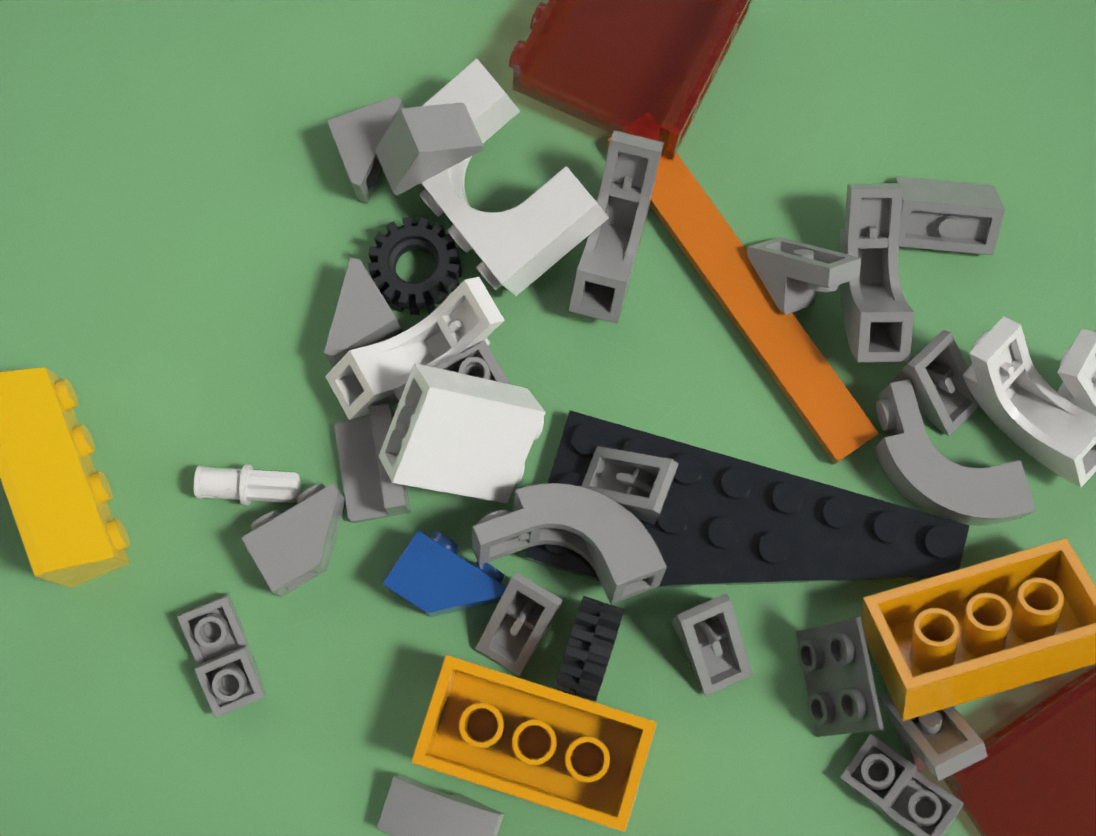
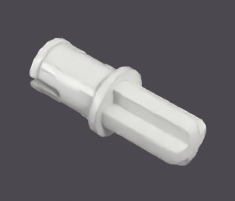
(246, 484)

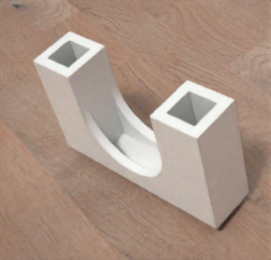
(520, 241)

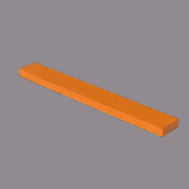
(773, 336)

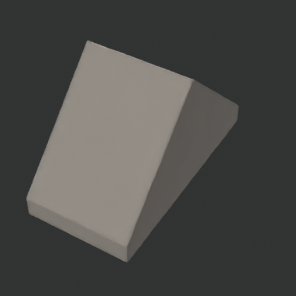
(357, 138)
(426, 143)
(360, 315)
(940, 384)
(631, 480)
(519, 623)
(713, 644)

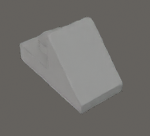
(798, 270)
(937, 740)

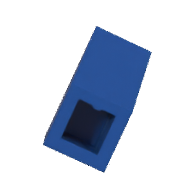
(441, 581)

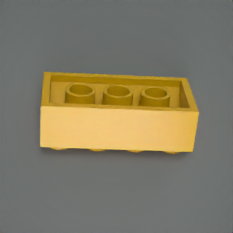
(53, 481)

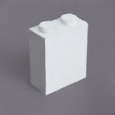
(461, 434)

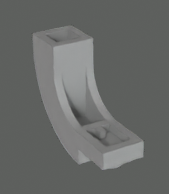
(614, 245)
(873, 306)
(934, 481)
(583, 522)

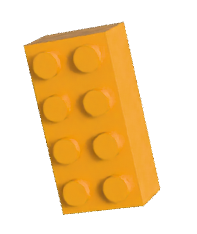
(983, 628)
(534, 743)

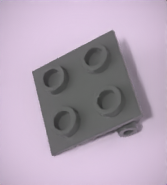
(839, 678)

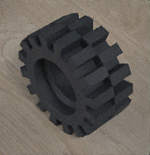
(414, 237)
(589, 649)

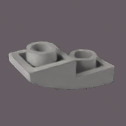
(222, 655)
(900, 790)
(424, 811)

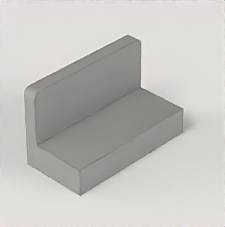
(949, 215)
(365, 481)

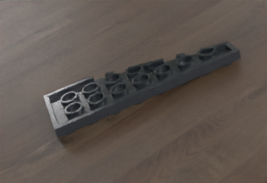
(757, 523)

